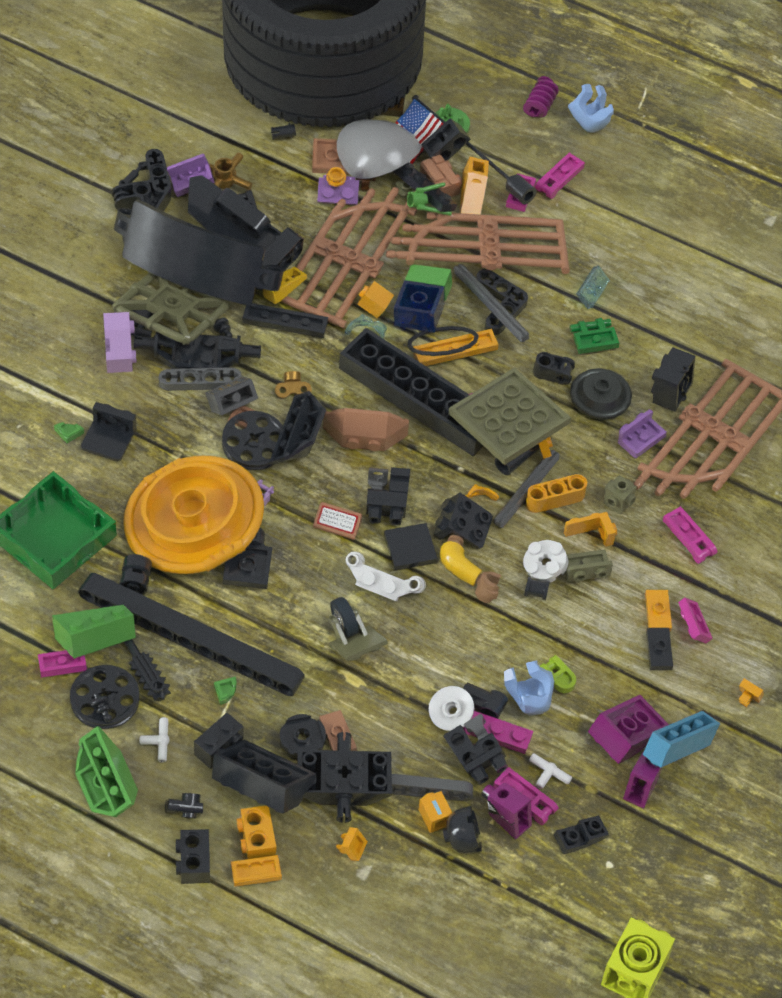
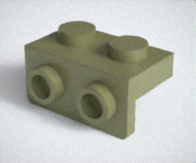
(588, 566)

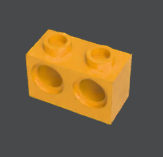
(260, 833)

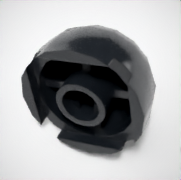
(463, 831)

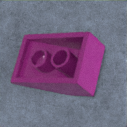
(626, 728)

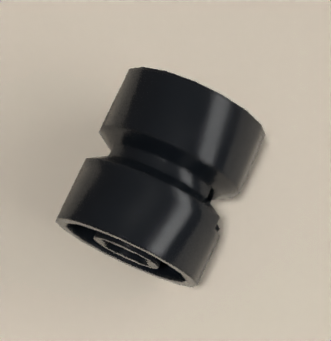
(136, 573)

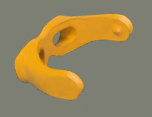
(478, 490)

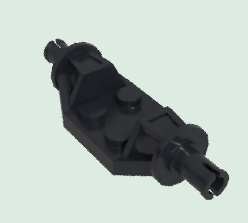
(200, 353)

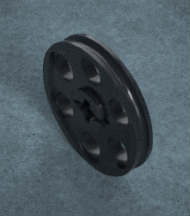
(244, 437)
(108, 687)

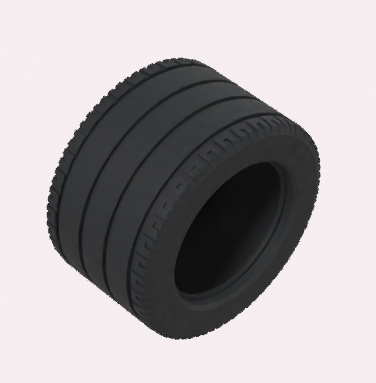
(323, 68)

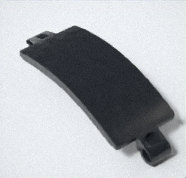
(194, 255)

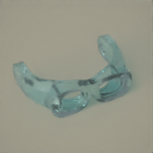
(364, 320)

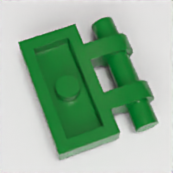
(594, 340)

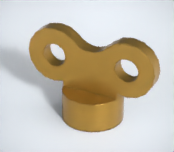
(291, 384)

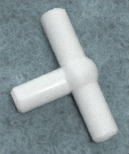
(161, 740)
(549, 770)

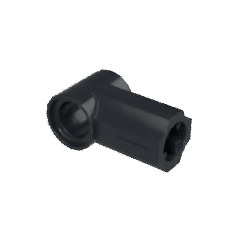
(487, 702)

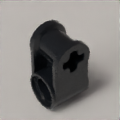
(552, 367)

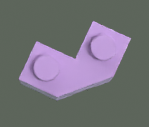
(118, 342)

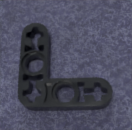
(506, 298)

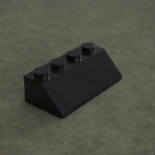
(262, 775)

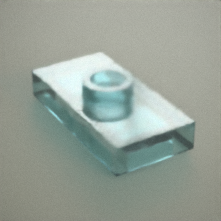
(592, 287)

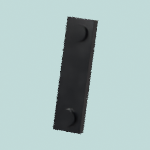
(285, 320)

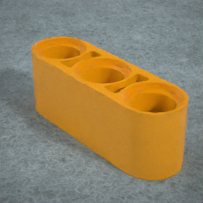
(565, 490)

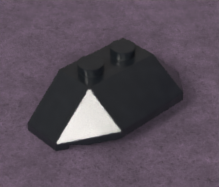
(299, 429)

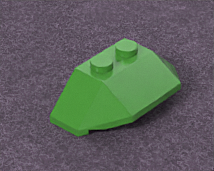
(104, 775)

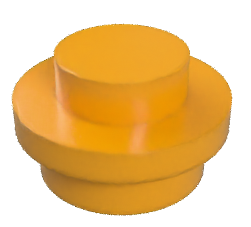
(336, 177)

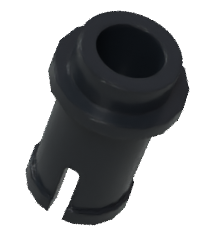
(284, 131)

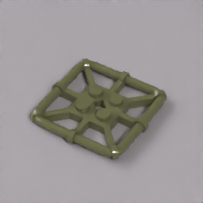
(172, 305)

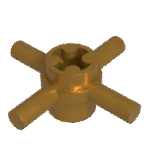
(225, 173)

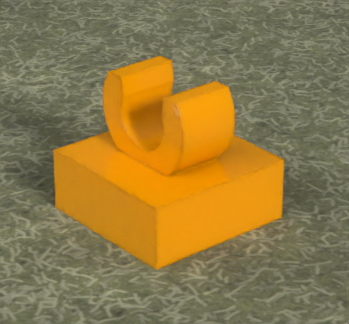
(749, 692)
(353, 844)

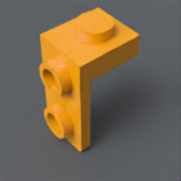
(593, 522)

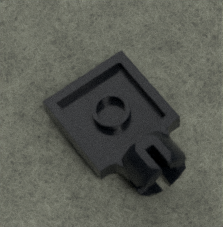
(251, 566)

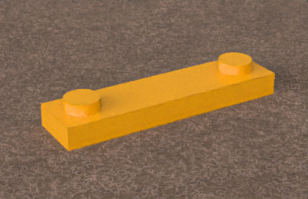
(486, 343)

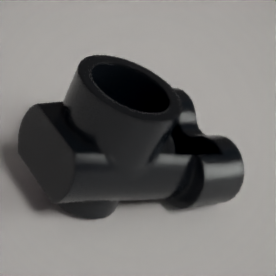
(189, 805)

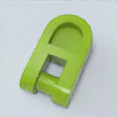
(564, 678)

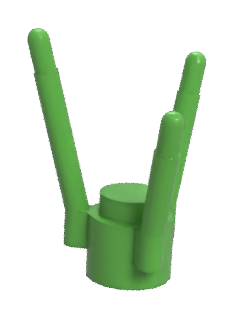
(419, 199)

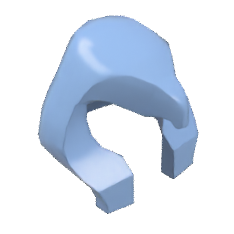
(594, 115)
(533, 694)

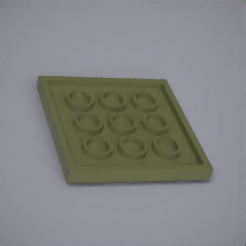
(509, 415)

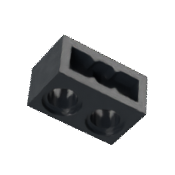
(446, 140)
(195, 856)

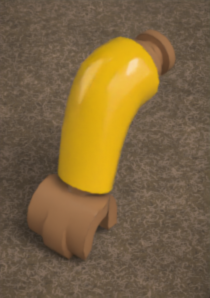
(454, 561)

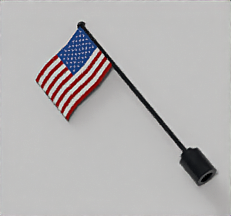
(424, 122)

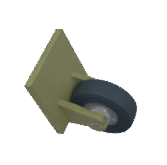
(348, 624)

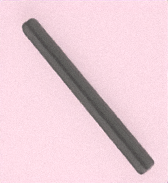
(491, 303)

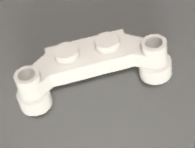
(382, 582)

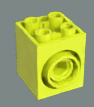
(637, 960)

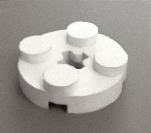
(545, 549)

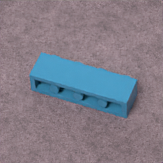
(681, 739)

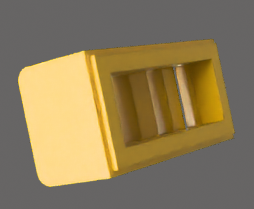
(286, 287)

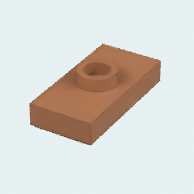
(334, 724)

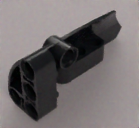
(235, 217)

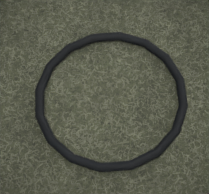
(440, 353)

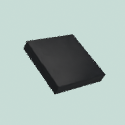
(410, 546)

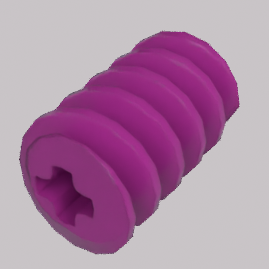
(541, 97)

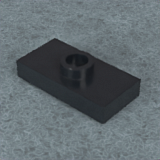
(659, 649)

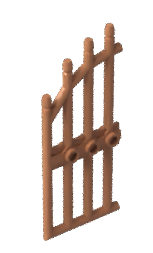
(488, 242)
(346, 256)
(716, 429)

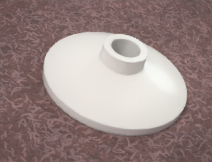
(445, 700)

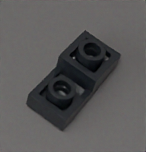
(582, 835)

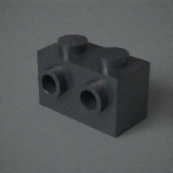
(219, 736)

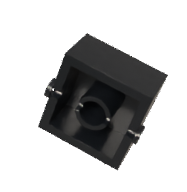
(673, 379)

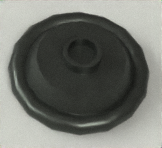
(601, 394)

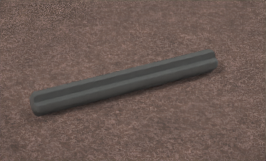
(521, 494)

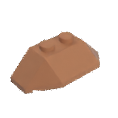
(365, 428)

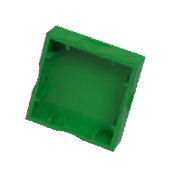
(54, 530)

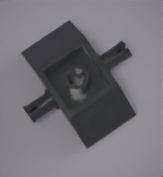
(347, 776)

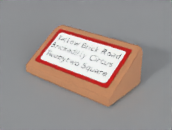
(337, 520)

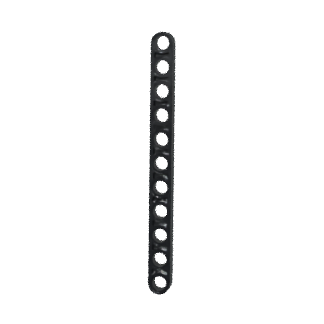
(194, 635)

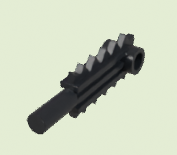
(147, 671)

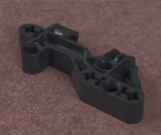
(154, 191)

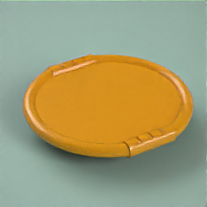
(194, 514)

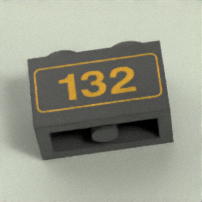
(231, 395)

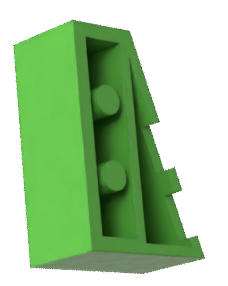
(93, 629)

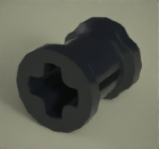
(536, 588)

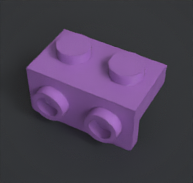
(188, 168)
(331, 194)
(640, 434)

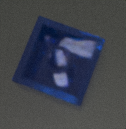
(419, 306)

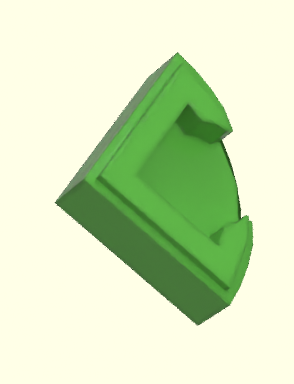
(68, 431)
(225, 689)

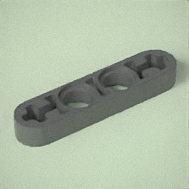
(199, 375)
(420, 786)

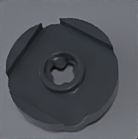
(301, 724)

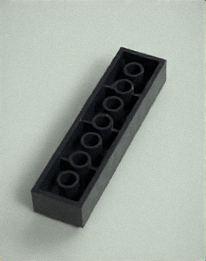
(407, 386)

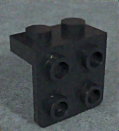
(109, 432)
(463, 519)

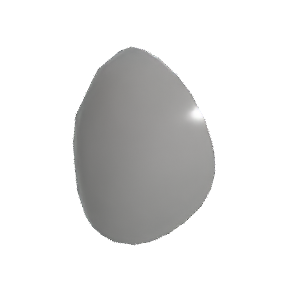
(375, 147)

